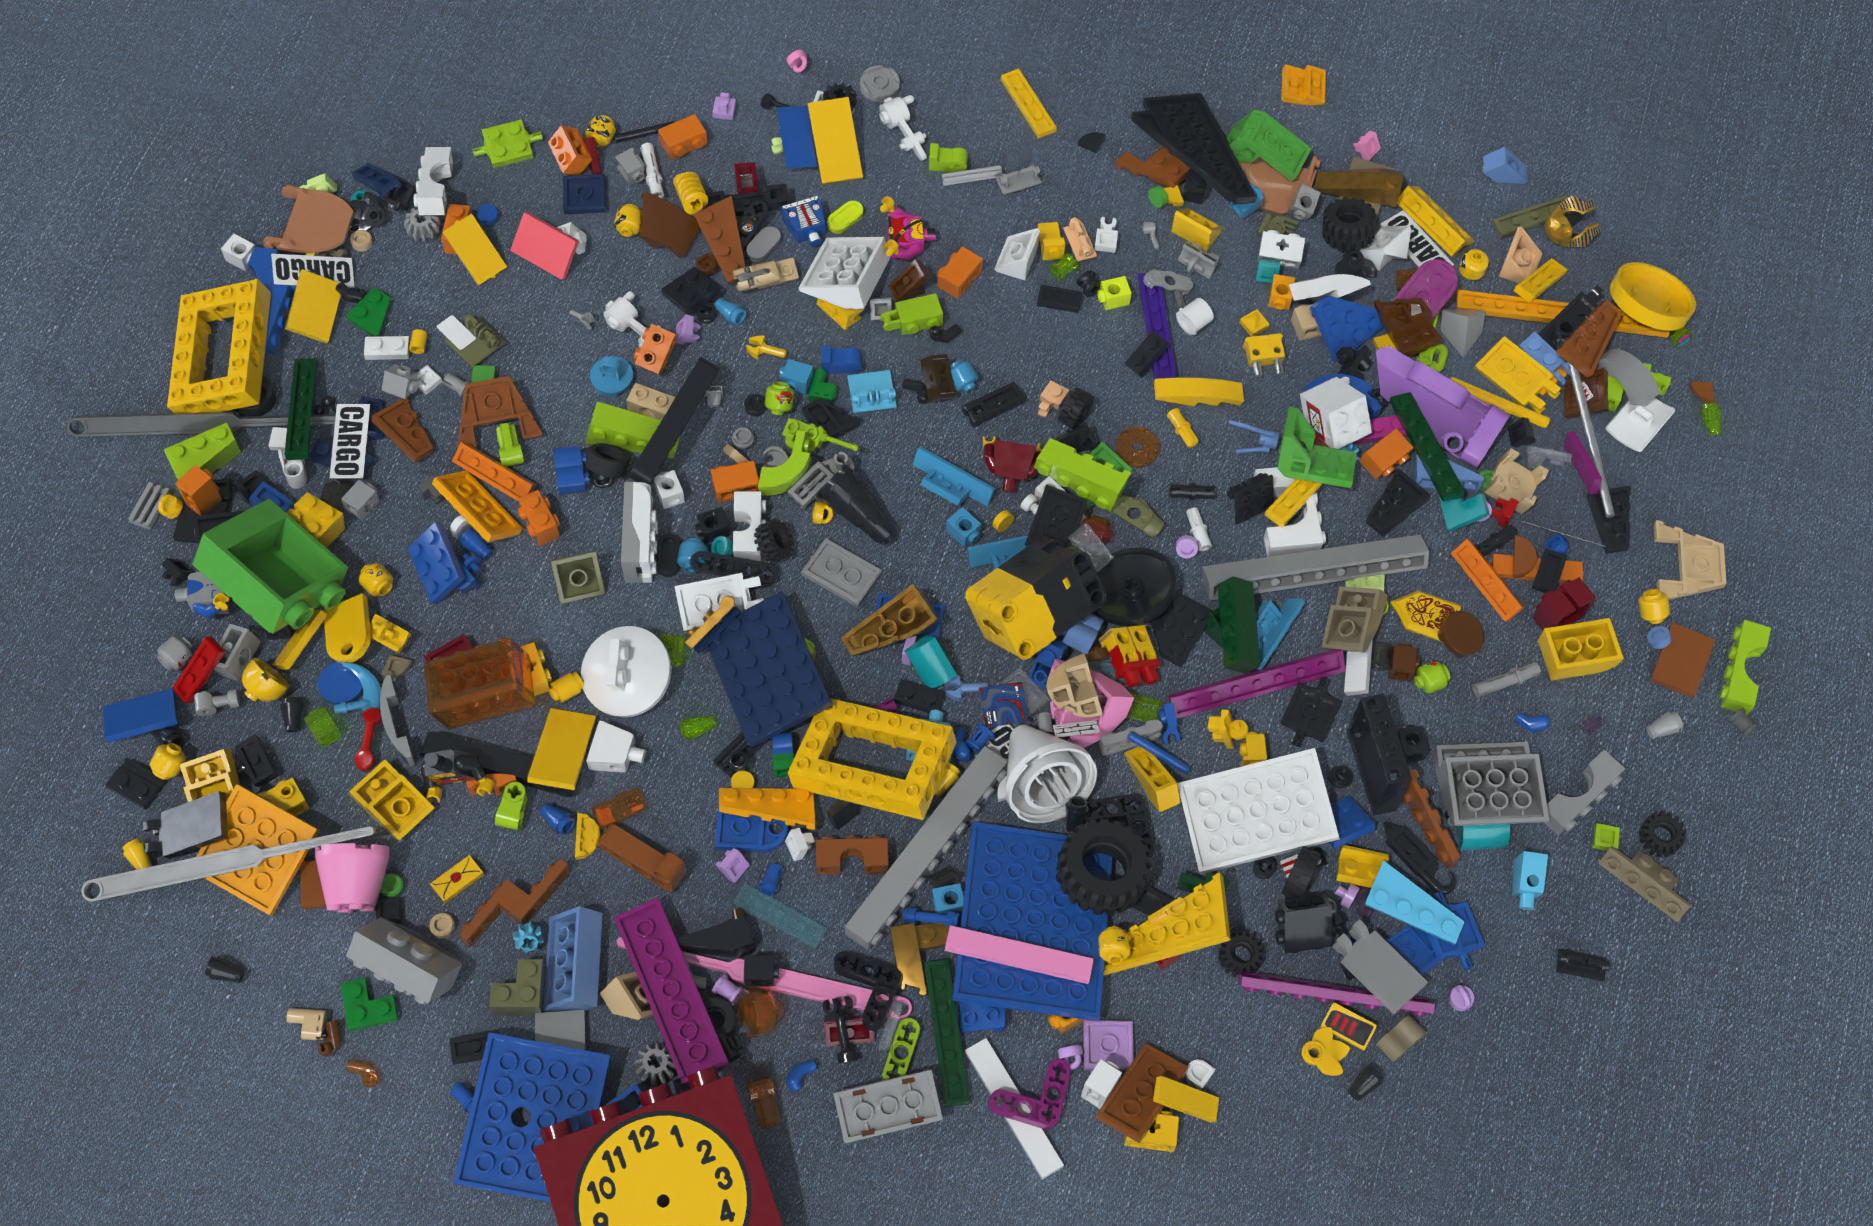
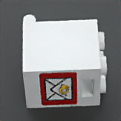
(1336, 412)

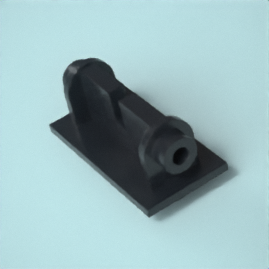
(1582, 965)

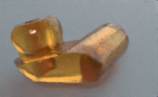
(366, 1071)

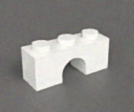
(748, 509)

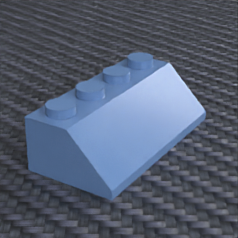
(573, 960)

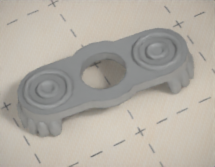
(1156, 278)

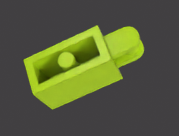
(914, 315)

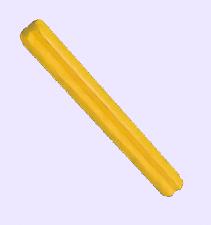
(1506, 405)

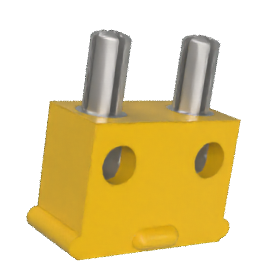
(1265, 351)

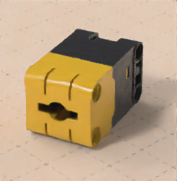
(1036, 596)

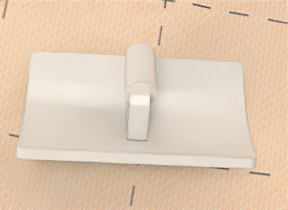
(1639, 423)

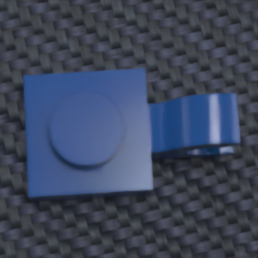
(1168, 718)

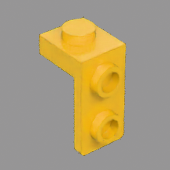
(1050, 241)

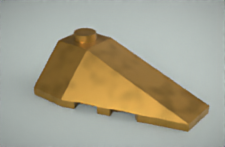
(1372, 185)
(896, 620)

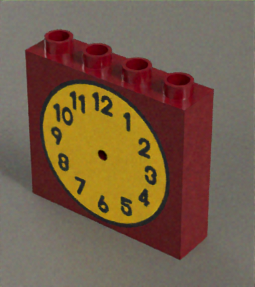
(662, 1164)

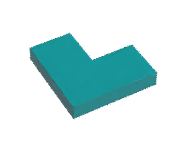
(1464, 512)

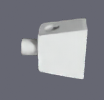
(613, 749)

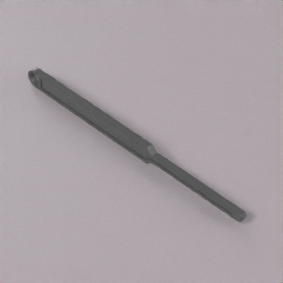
(176, 423)

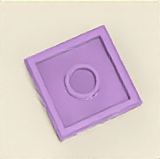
(1108, 1042)

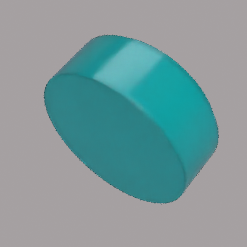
(722, 545)

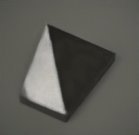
(334, 491)

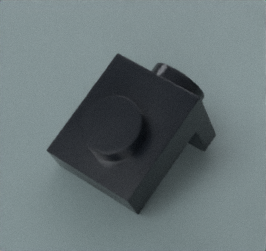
(400, 198)

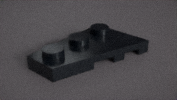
(1396, 503)

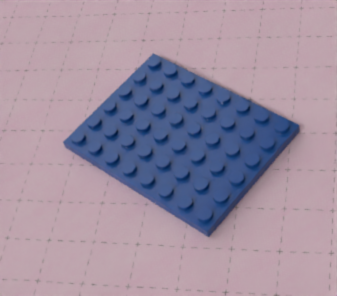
(1017, 897)

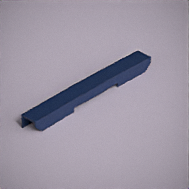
(707, 639)

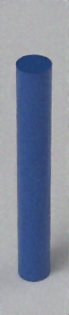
(1158, 752)

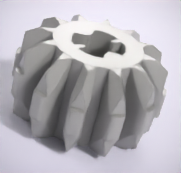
(421, 225)
(648, 1070)

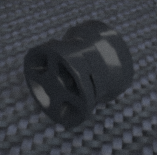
(1089, 283)

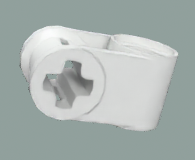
(293, 467)

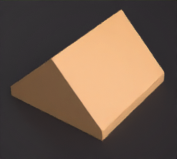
(1521, 258)

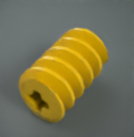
(690, 192)

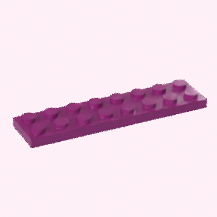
(670, 990)

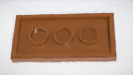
(1131, 1102)

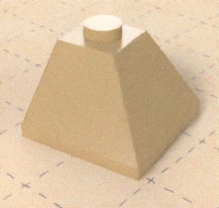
(626, 997)

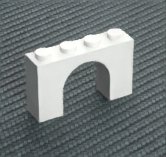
(1298, 537)

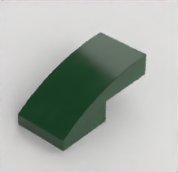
(1188, 882)

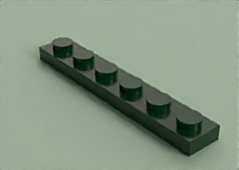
(301, 409)
(1426, 446)
(946, 1033)

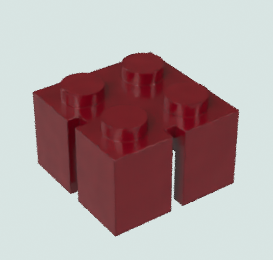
(1564, 605)

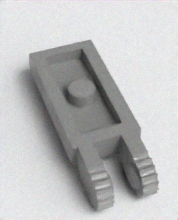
(1118, 741)

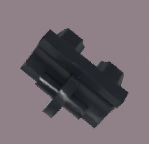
(1352, 359)
(1078, 438)

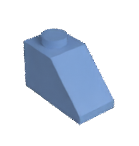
(1504, 167)

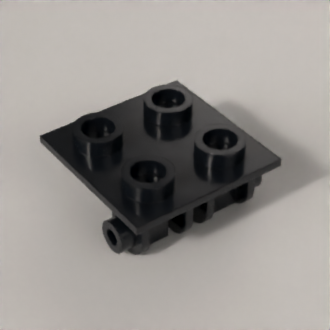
(1252, 497)

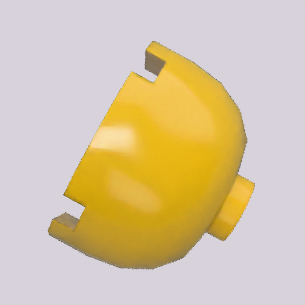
(262, 682)

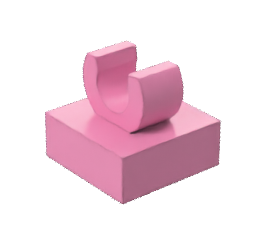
(1368, 145)

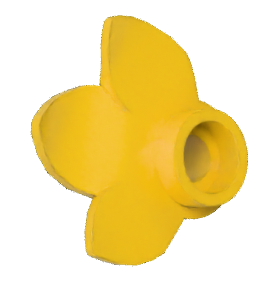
(1328, 1052)

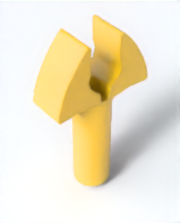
(763, 348)

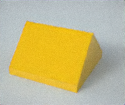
(1195, 228)

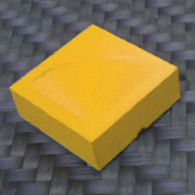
(1254, 323)

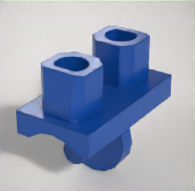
(471, 564)

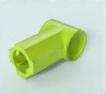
(510, 449)

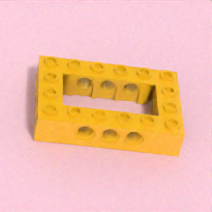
(242, 387)
(908, 797)

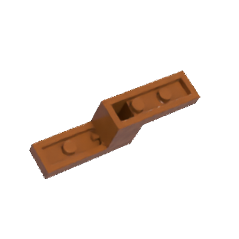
(514, 902)

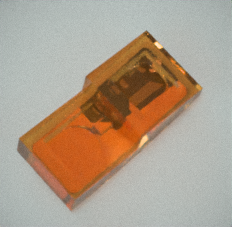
(619, 809)

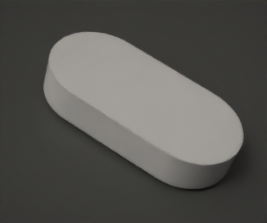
(763, 244)

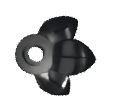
(364, 210)
(1361, 267)

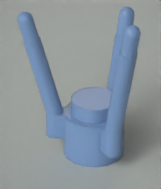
(1267, 438)

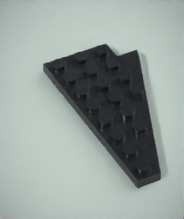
(1192, 135)

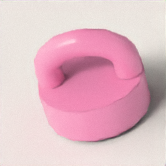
(796, 59)

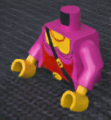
(904, 232)

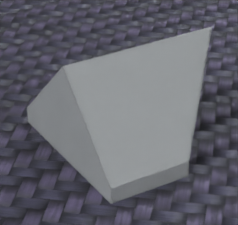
(1462, 327)

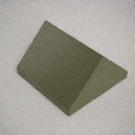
(578, 577)

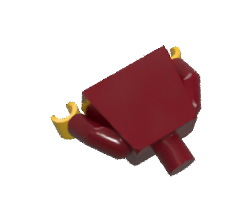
(1010, 461)

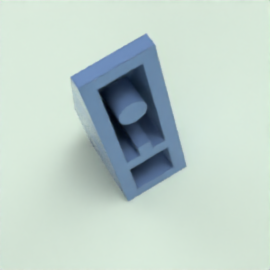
(1469, 480)

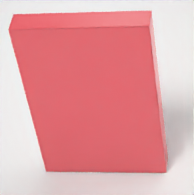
(544, 245)

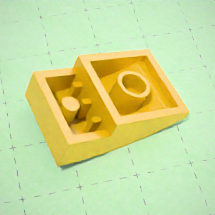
(210, 774)
(391, 800)

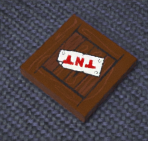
(1595, 391)

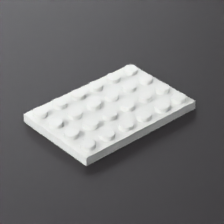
(1257, 811)

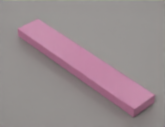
(1019, 954)

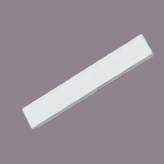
(1030, 1137)

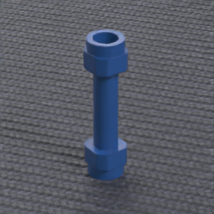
(913, 915)

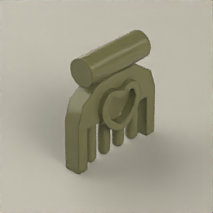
(1277, 223)

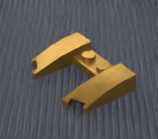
(907, 944)

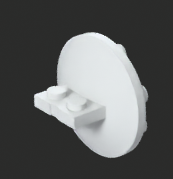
(626, 671)

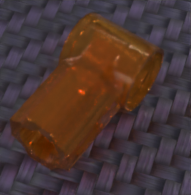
(763, 1097)

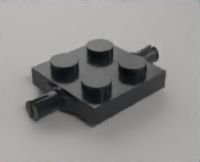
(1310, 712)

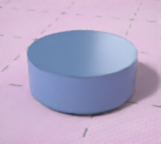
(1659, 637)

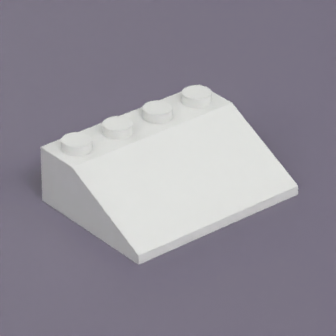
(846, 270)

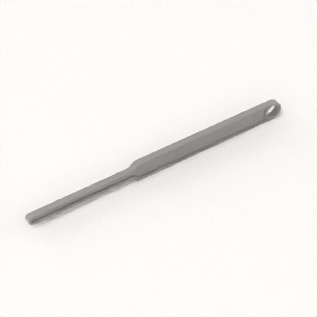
(207, 866)

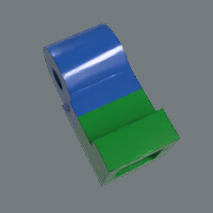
(782, 754)

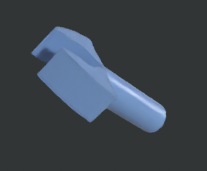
(962, 688)

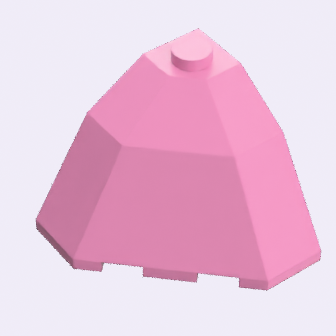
(1114, 703)

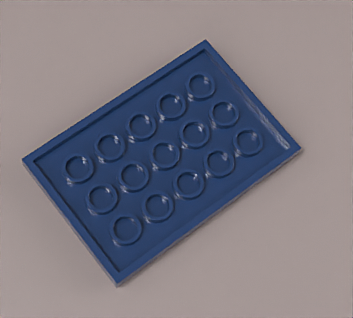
(768, 670)

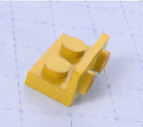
(1359, 865)

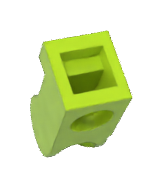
(947, 159)

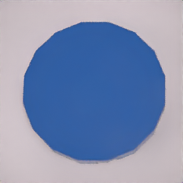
(339, 684)

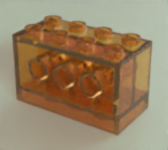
(479, 683)

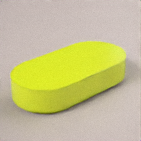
(845, 217)

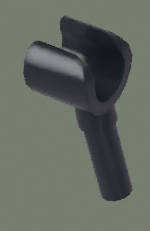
(769, 100)

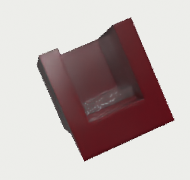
(746, 178)

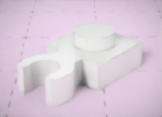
(1106, 236)

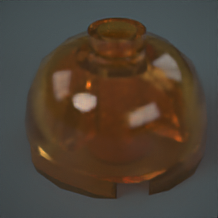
(758, 1012)

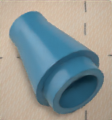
(732, 312)

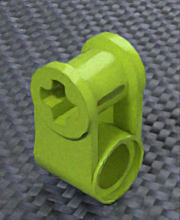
(511, 810)

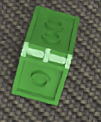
(1265, 138)
(1312, 461)

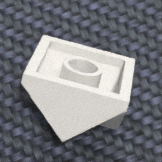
(1388, 244)

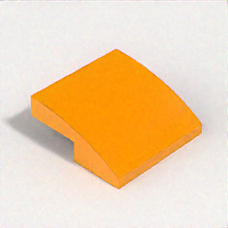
(1303, 85)

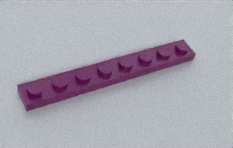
(1257, 683)
(1325, 992)

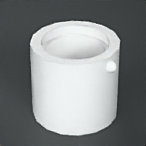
(1194, 316)

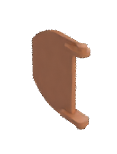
(1275, 187)
(316, 222)

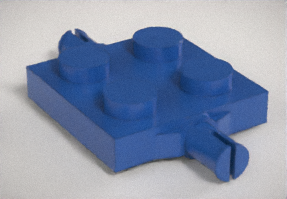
(1468, 939)

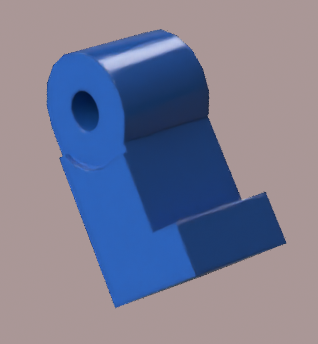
(841, 360)

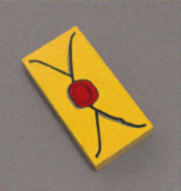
(457, 879)

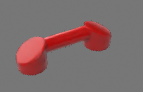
(364, 759)

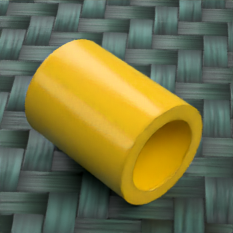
(418, 341)

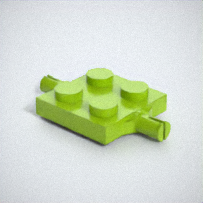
(507, 143)

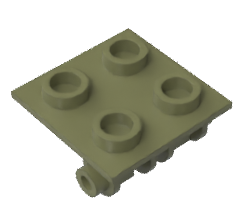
(485, 344)

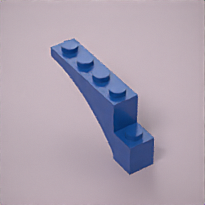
(281, 296)

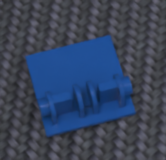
(981, 1017)

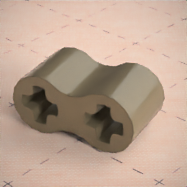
(1401, 1038)

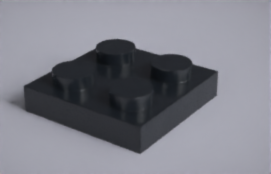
(690, 290)

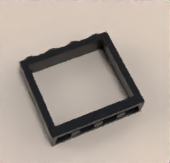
(1378, 754)

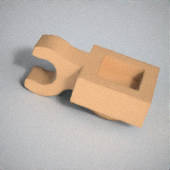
(1052, 396)

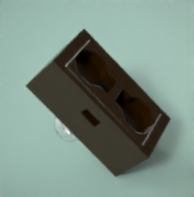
(937, 378)

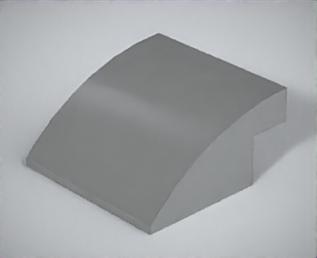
(1491, 783)

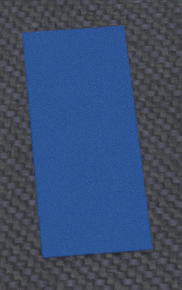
(796, 137)

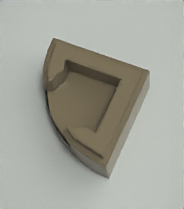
(396, 666)

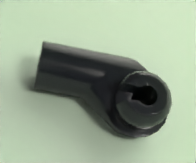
(349, 295)
(944, 336)
(917, 386)

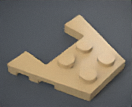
(1699, 562)

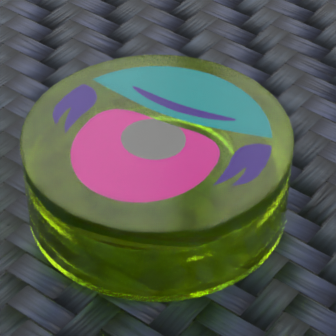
(1681, 337)

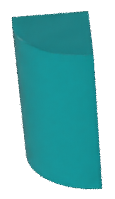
(930, 662)
(1483, 836)

